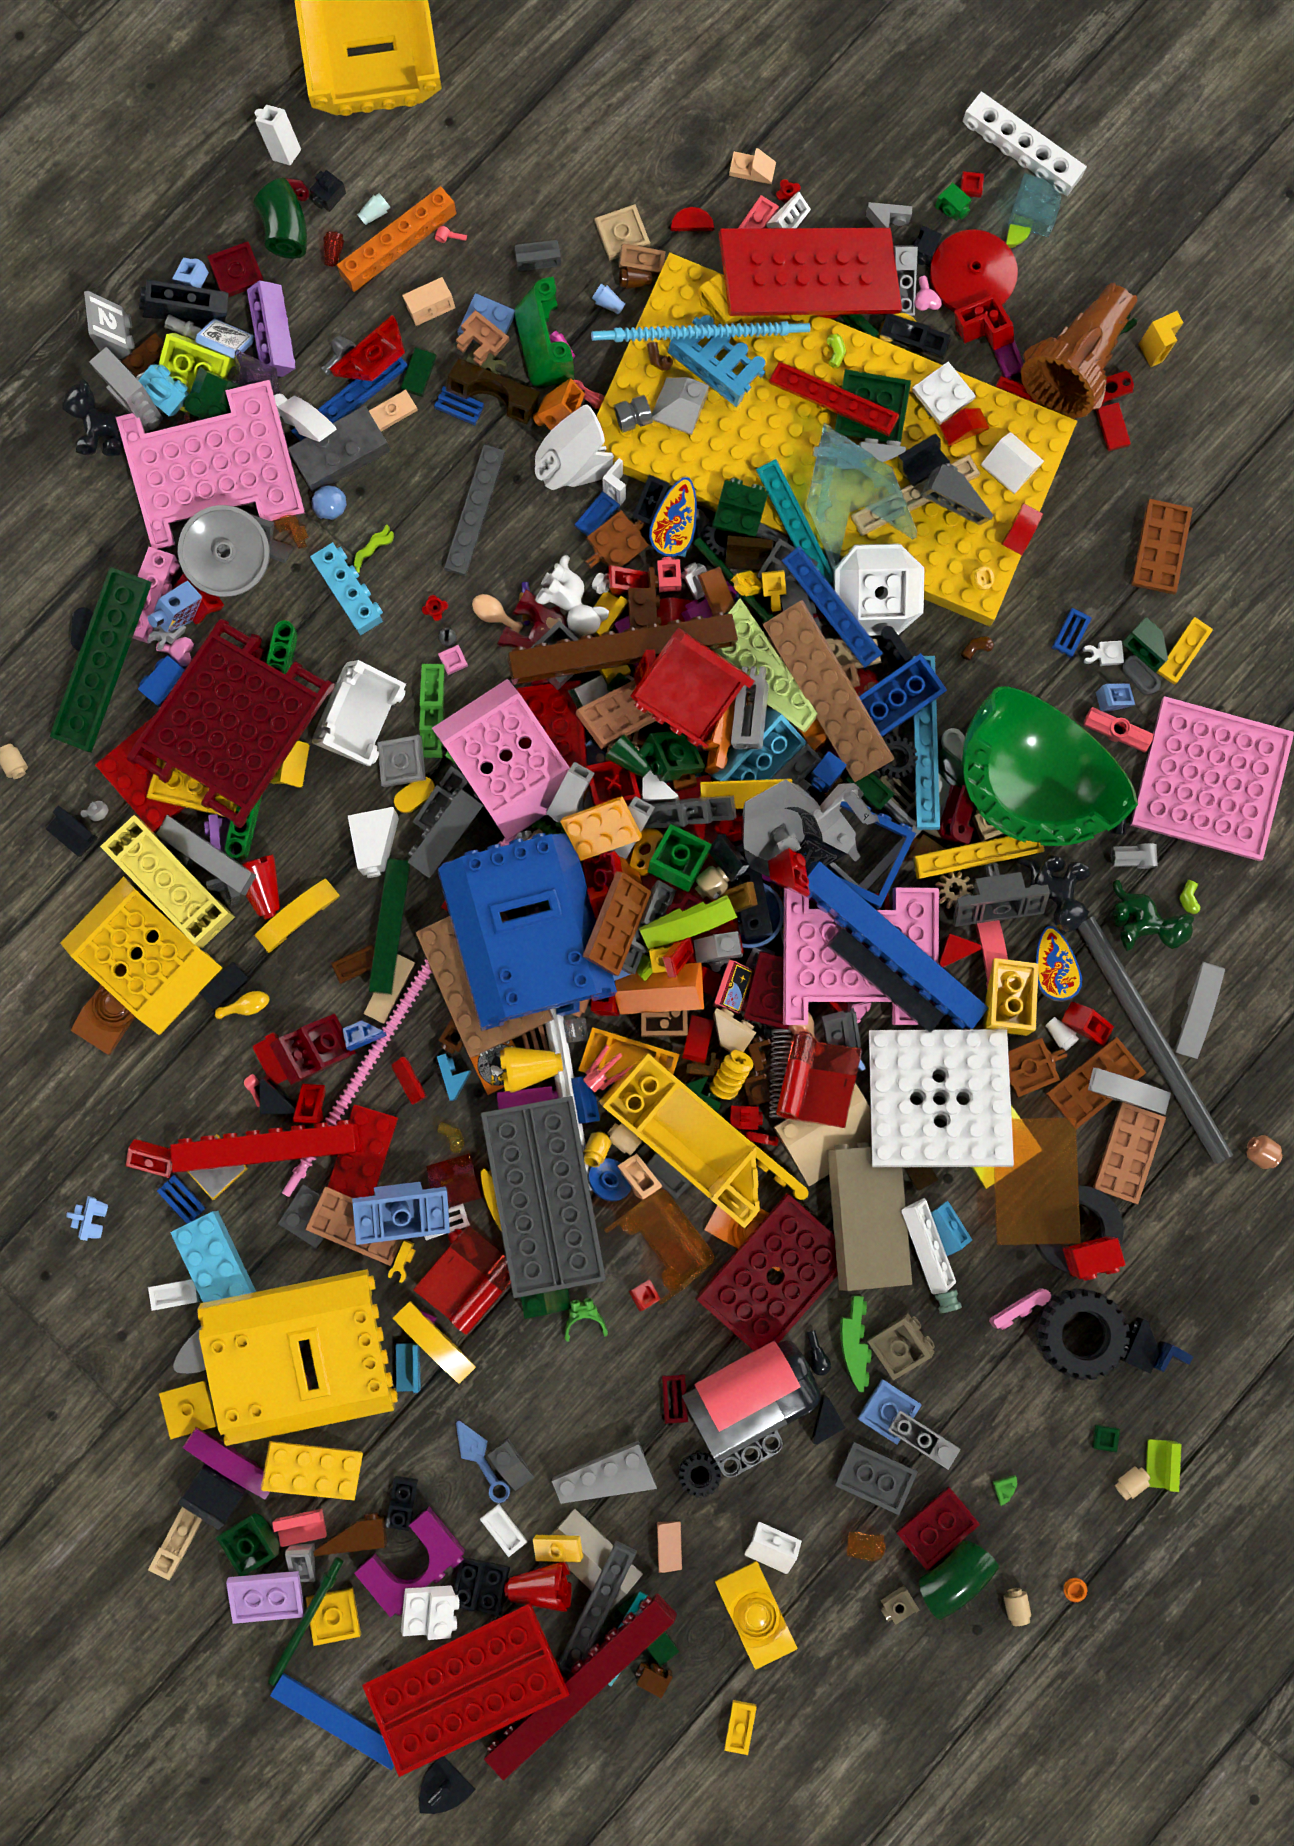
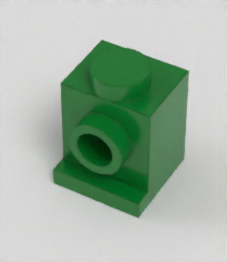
(954, 202)

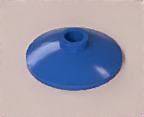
(609, 1172)

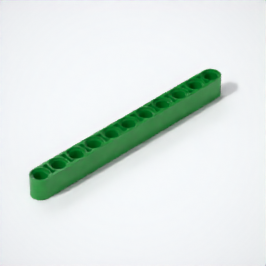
(277, 644)

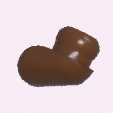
(661, 362)
(977, 644)

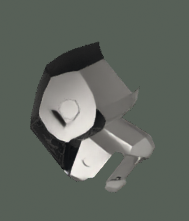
(792, 819)

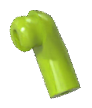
(837, 343)
(1187, 898)

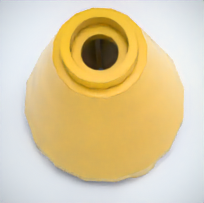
(528, 1066)

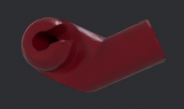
(299, 188)

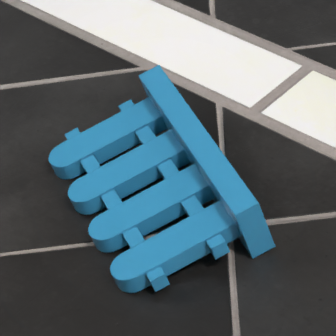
(714, 372)

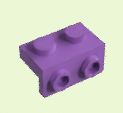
(218, 831)

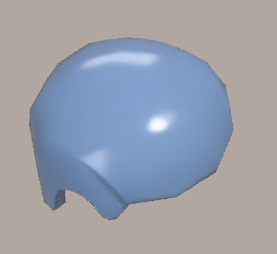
(328, 502)

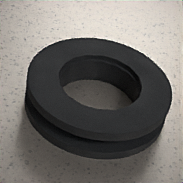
(1108, 1218)

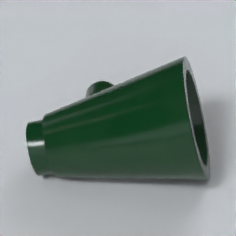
(628, 757)

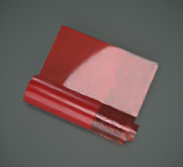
(466, 1280)

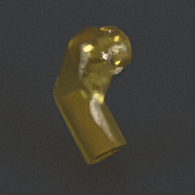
(454, 1135)

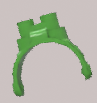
(583, 1310)

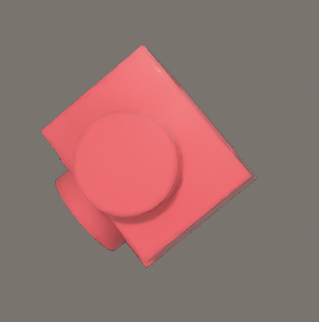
(672, 566)

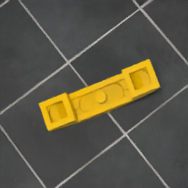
(296, 914)

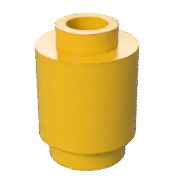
(596, 1149)

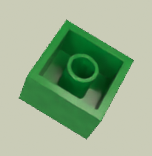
(679, 857)

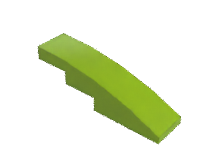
(685, 924)

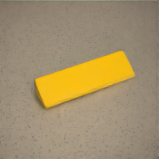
(741, 790)

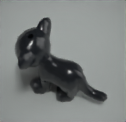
(81, 404)
(1069, 912)

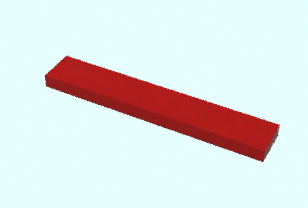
(834, 398)

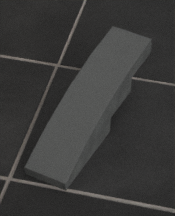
(439, 797)
(692, 811)
(659, 900)

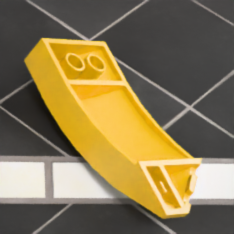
(688, 1136)

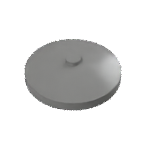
(223, 551)

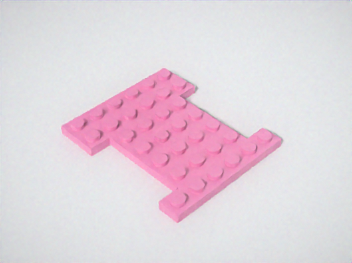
(213, 463)
(820, 975)

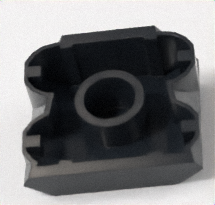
(211, 1496)

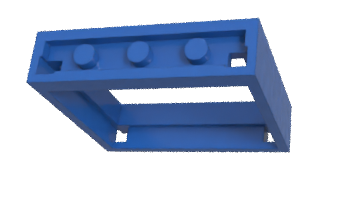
(903, 830)

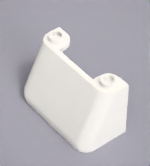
(357, 712)

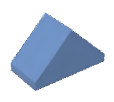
(1114, 697)

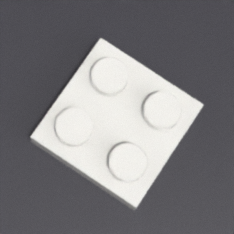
(943, 393)

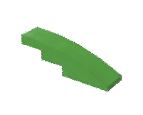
(431, 708)

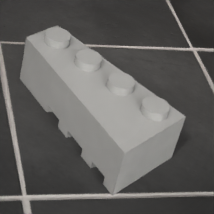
(608, 1475)

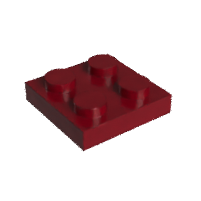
(235, 269)

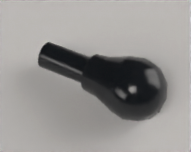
(819, 1361)

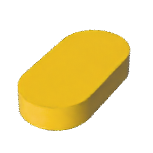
(413, 795)

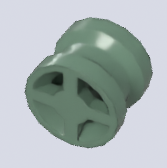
(948, 1301)

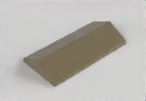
(595, 1553)

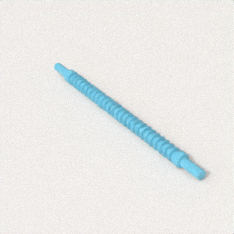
(619, 334)

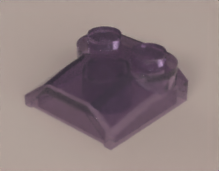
(251, 371)

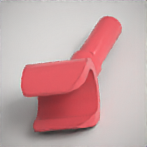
(443, 232)
(250, 1082)

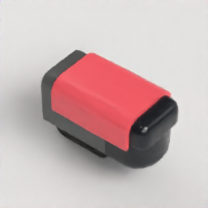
(752, 1401)

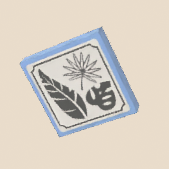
(224, 338)

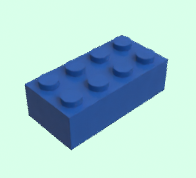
(902, 694)

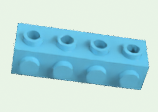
(346, 588)

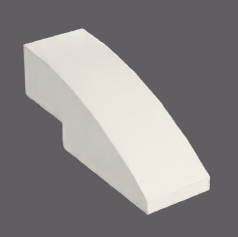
(306, 419)

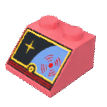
(733, 987)

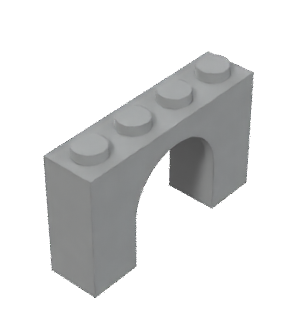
(126, 389)
(570, 801)

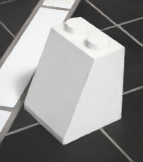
(373, 839)

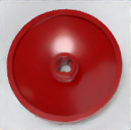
(972, 268)

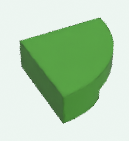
(1005, 1489)

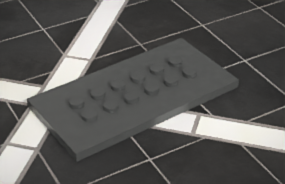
(543, 1197)

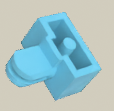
(163, 389)

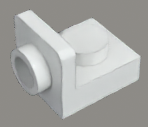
(691, 577)

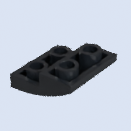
(481, 1585)

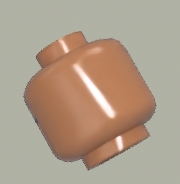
(1264, 1152)

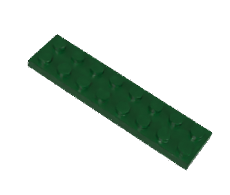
(100, 659)

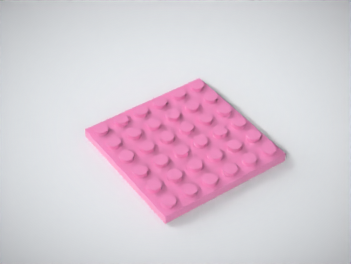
(1212, 778)

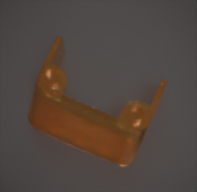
(670, 1237)

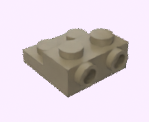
(902, 1346)

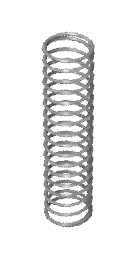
(774, 1067)

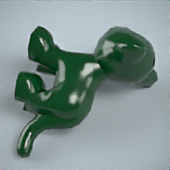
(1171, 931)

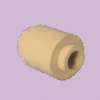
(12, 762)
(624, 1138)
(1133, 1483)
(1017, 1607)

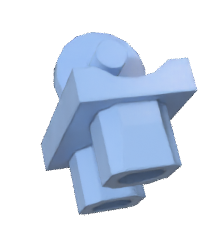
(87, 1229)

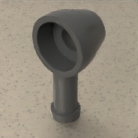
(341, 347)

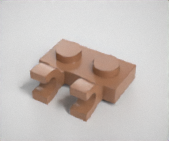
(483, 332)

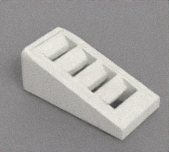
(778, 221)

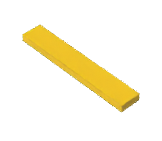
(973, 855)

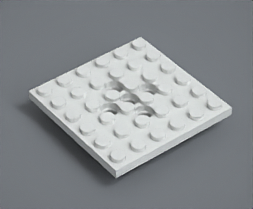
(972, 1067)

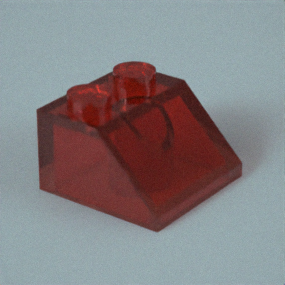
(458, 1177)

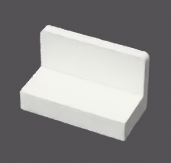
(612, 485)
(773, 1548)

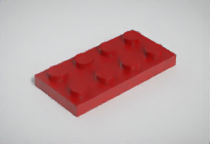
(360, 1172)

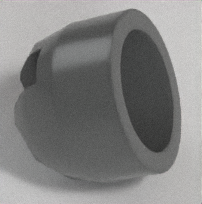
(452, 637)

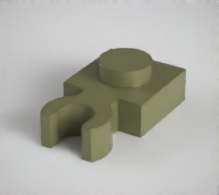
(489, 364)

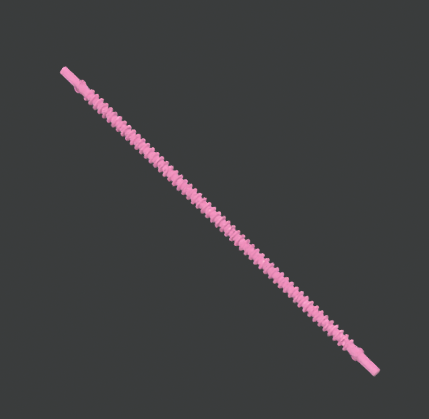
(300, 1171)

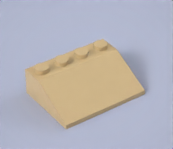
(809, 1142)

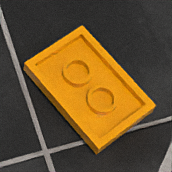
(601, 828)

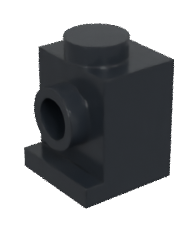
(927, 244)

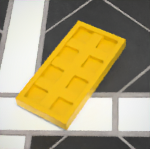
(311, 1470)

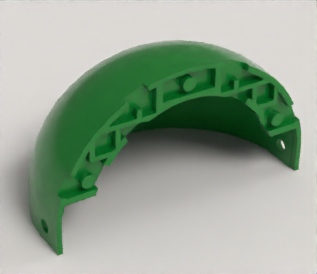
(1041, 772)

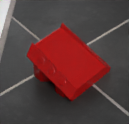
(601, 870)

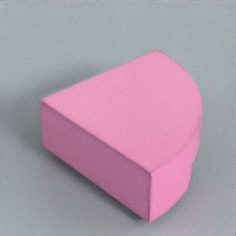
(860, 1008)

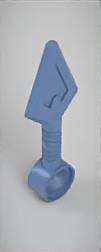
(473, 1448)

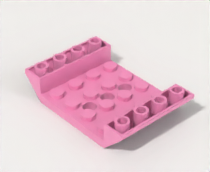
(515, 790)

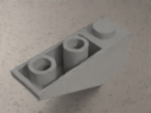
(906, 271)
(924, 1439)

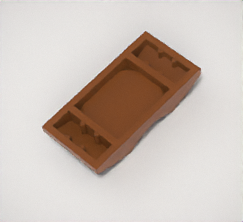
(104, 1018)

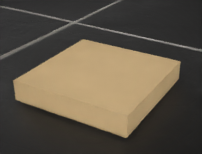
(620, 228)

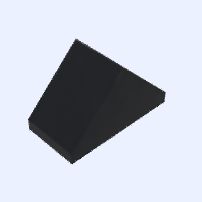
(650, 499)
(274, 1099)
(827, 1422)

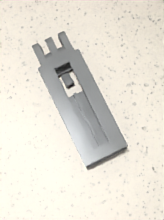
(750, 720)

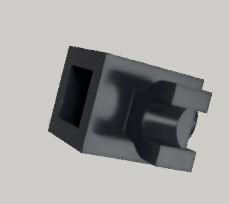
(327, 190)

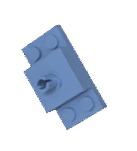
(400, 1213)

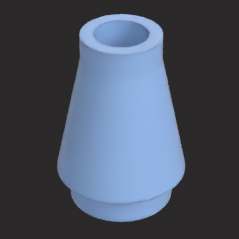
(608, 299)

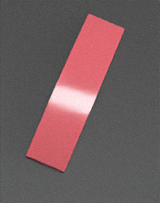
(992, 944)

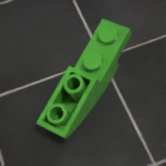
(855, 1353)

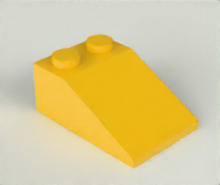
(1012, 997)

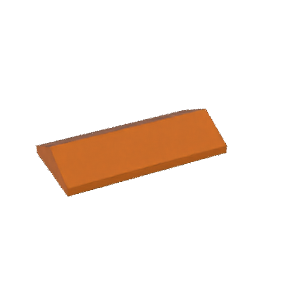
(661, 992)

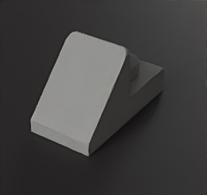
(882, 214)

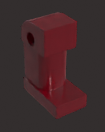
(957, 814)

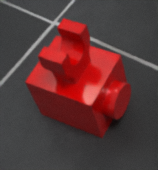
(745, 1117)

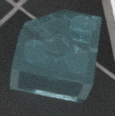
(1035, 205)

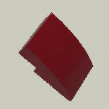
(311, 1049)

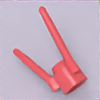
(596, 1078)

